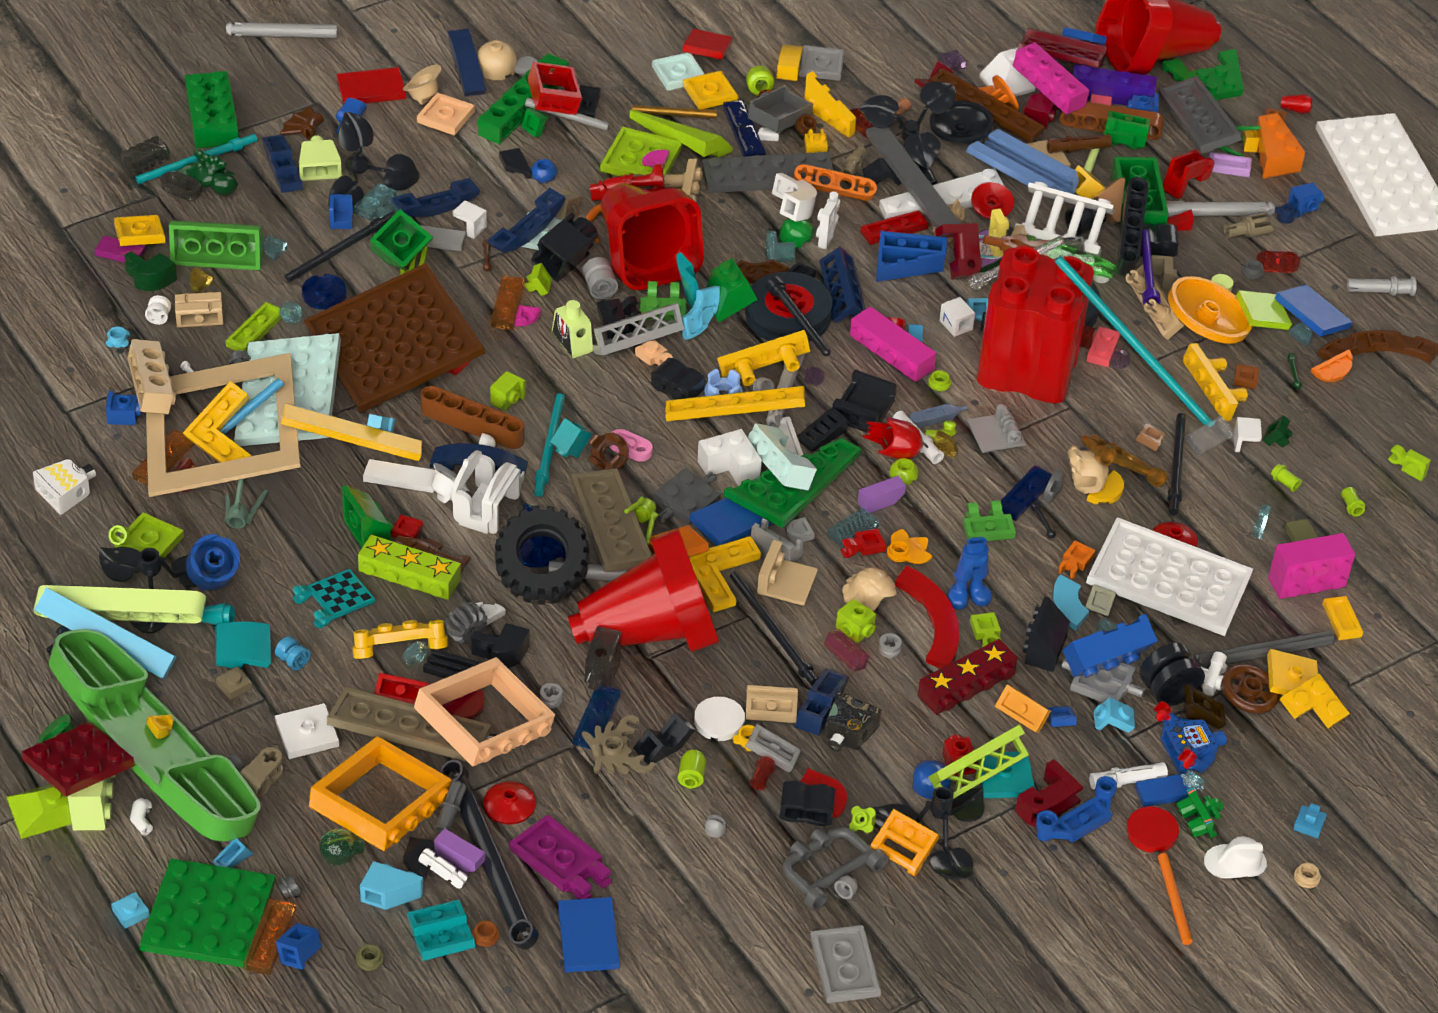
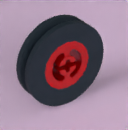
(772, 319)

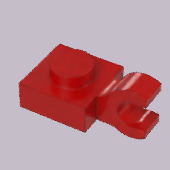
(866, 542)

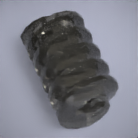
(144, 155)

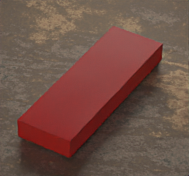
(905, 223)

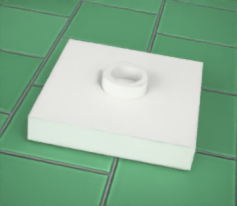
(306, 731)

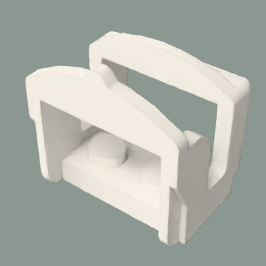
(482, 509)

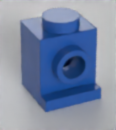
(1144, 103)
(1305, 198)
(122, 409)
(298, 945)

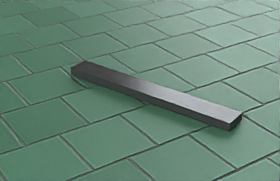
(911, 176)

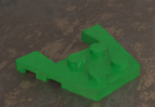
(1221, 81)

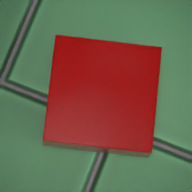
(407, 527)

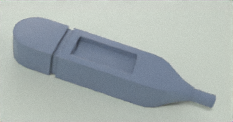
(935, 415)

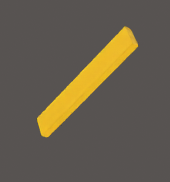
(735, 403)
(351, 432)

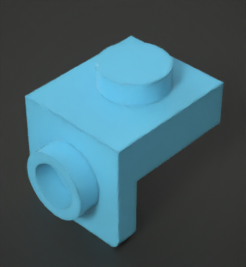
(1114, 713)

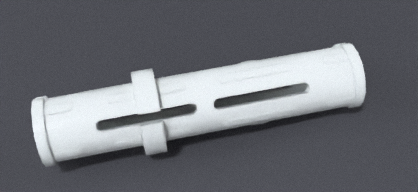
(932, 451)
(1131, 775)

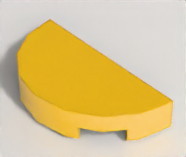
(1111, 492)

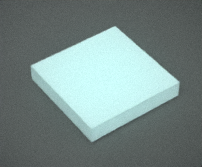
(676, 68)

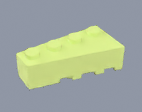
(90, 806)

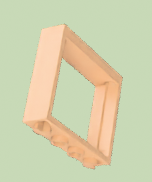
(494, 673)

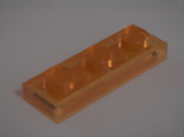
(507, 302)
(176, 447)
(273, 924)

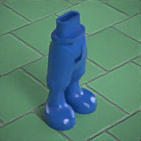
(973, 566)

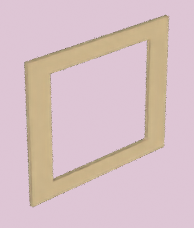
(287, 458)

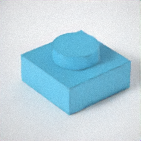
(130, 910)

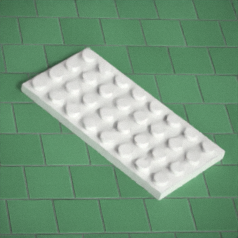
(1383, 173)

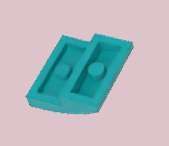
(688, 279)
(242, 644)
(440, 930)

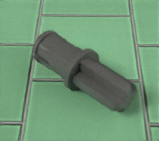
(450, 806)

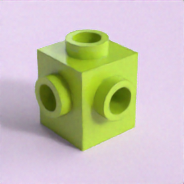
(856, 620)

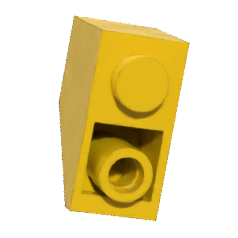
(1088, 184)

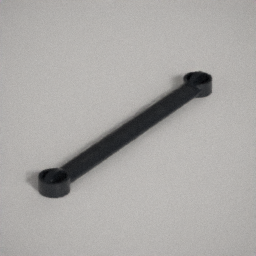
(493, 864)

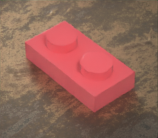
(1103, 346)

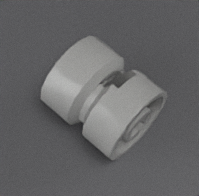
(600, 278)

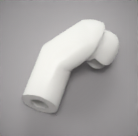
(138, 813)

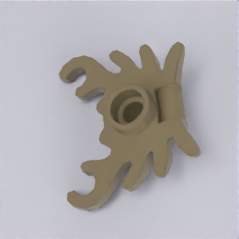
(611, 748)

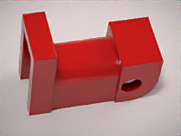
(1184, 168)

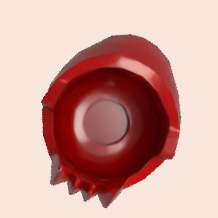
(902, 438)

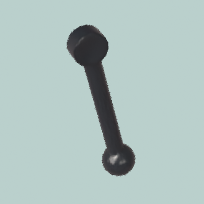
(1035, 506)

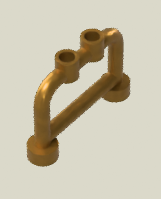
(1111, 452)

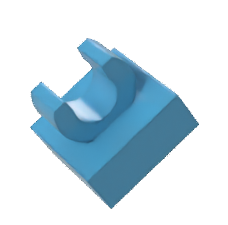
(1310, 820)

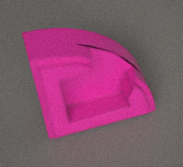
(656, 157)
(527, 315)

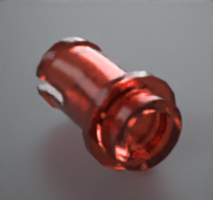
(764, 767)

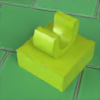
(539, 280)

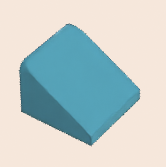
(979, 306)

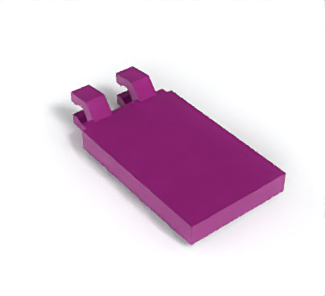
(561, 857)

